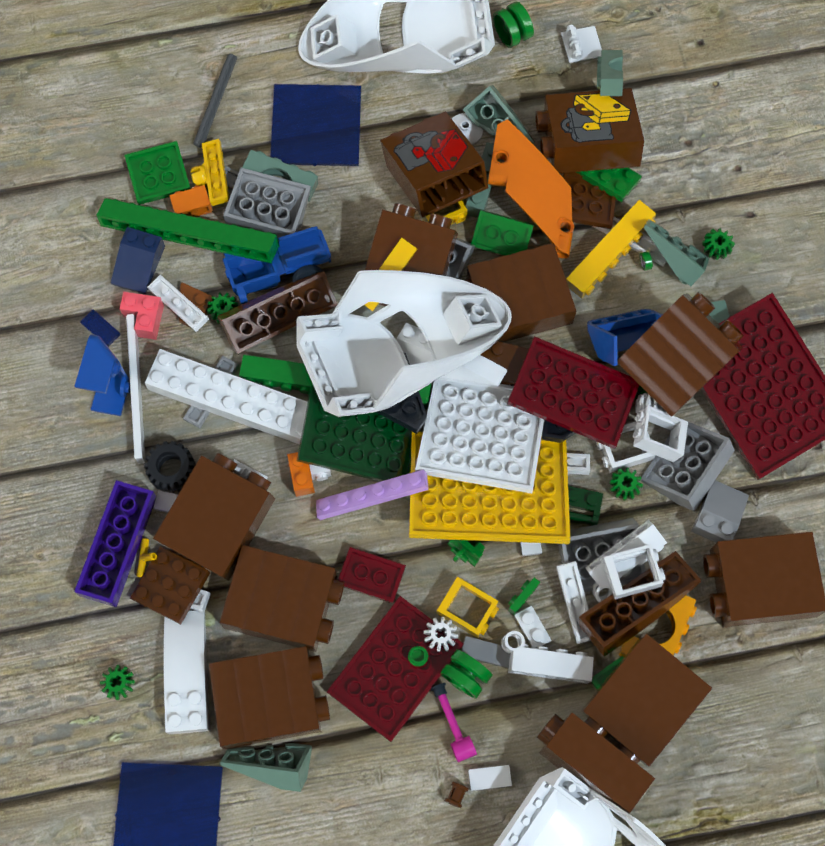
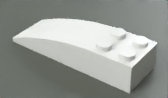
(186, 675)

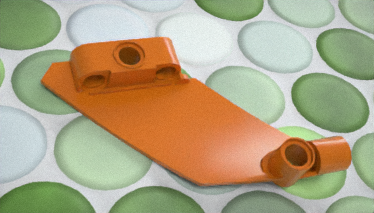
(533, 185)

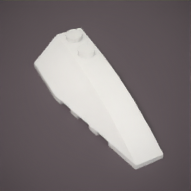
(478, 370)

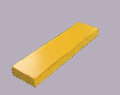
(396, 261)

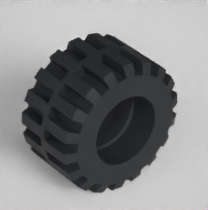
(161, 455)

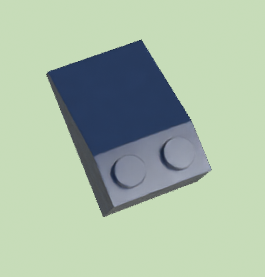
(137, 260)

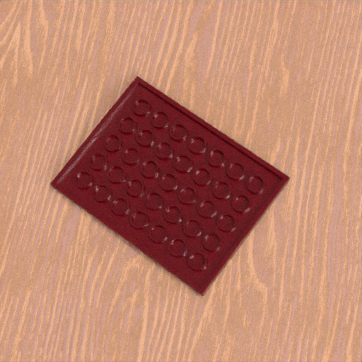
(769, 390)

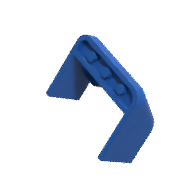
(619, 332)
(105, 376)

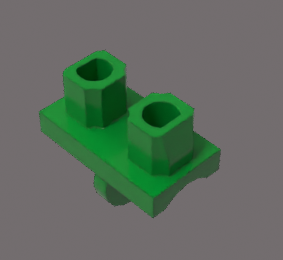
(466, 551)

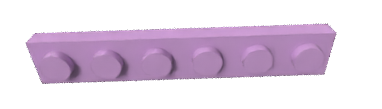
(372, 494)

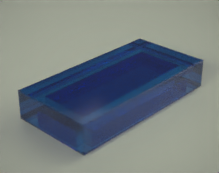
(99, 326)

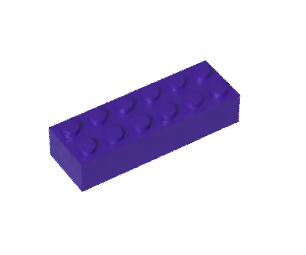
(115, 544)

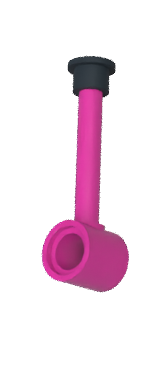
(463, 746)

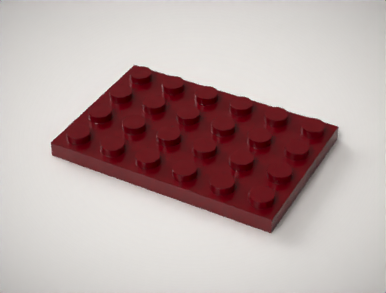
(574, 392)
(381, 681)

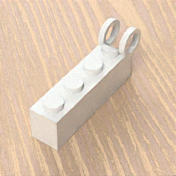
(642, 536)
(546, 663)

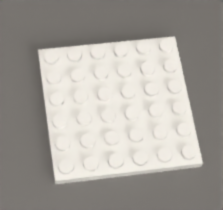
(479, 437)

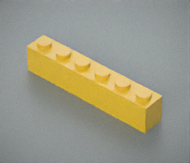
(610, 249)

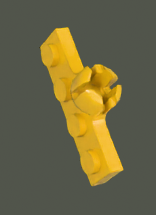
(212, 173)

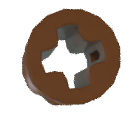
(456, 795)

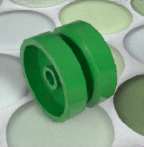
(513, 24)
(466, 674)

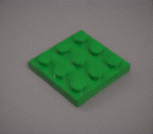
(157, 172)

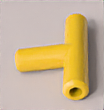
(144, 556)

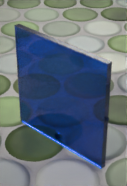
(316, 124)
(168, 805)

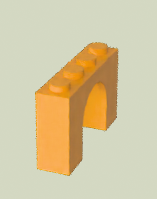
(679, 617)

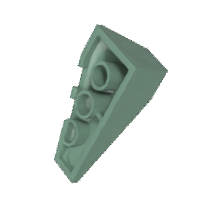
(491, 109)
(685, 261)
(278, 767)

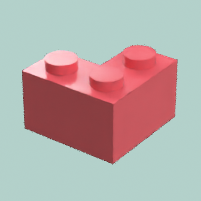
(147, 312)

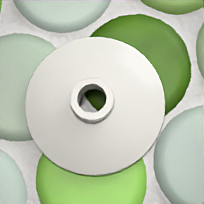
(473, 132)

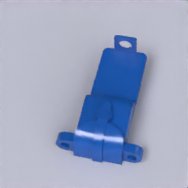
(294, 251)

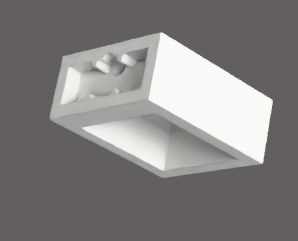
(677, 435)
(608, 459)
(652, 556)

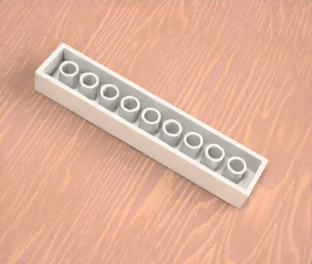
(227, 396)

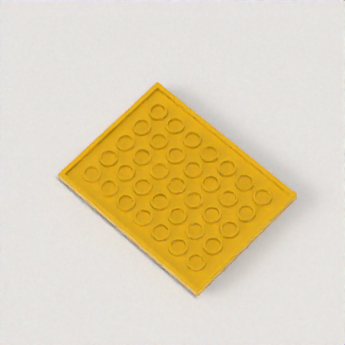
(491, 513)

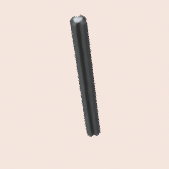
(215, 100)

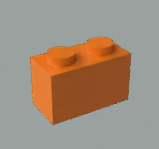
(191, 202)
(300, 476)

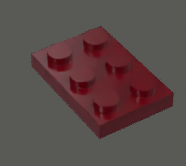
(371, 575)

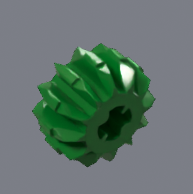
(725, 244)
(221, 301)
(622, 490)
(120, 675)

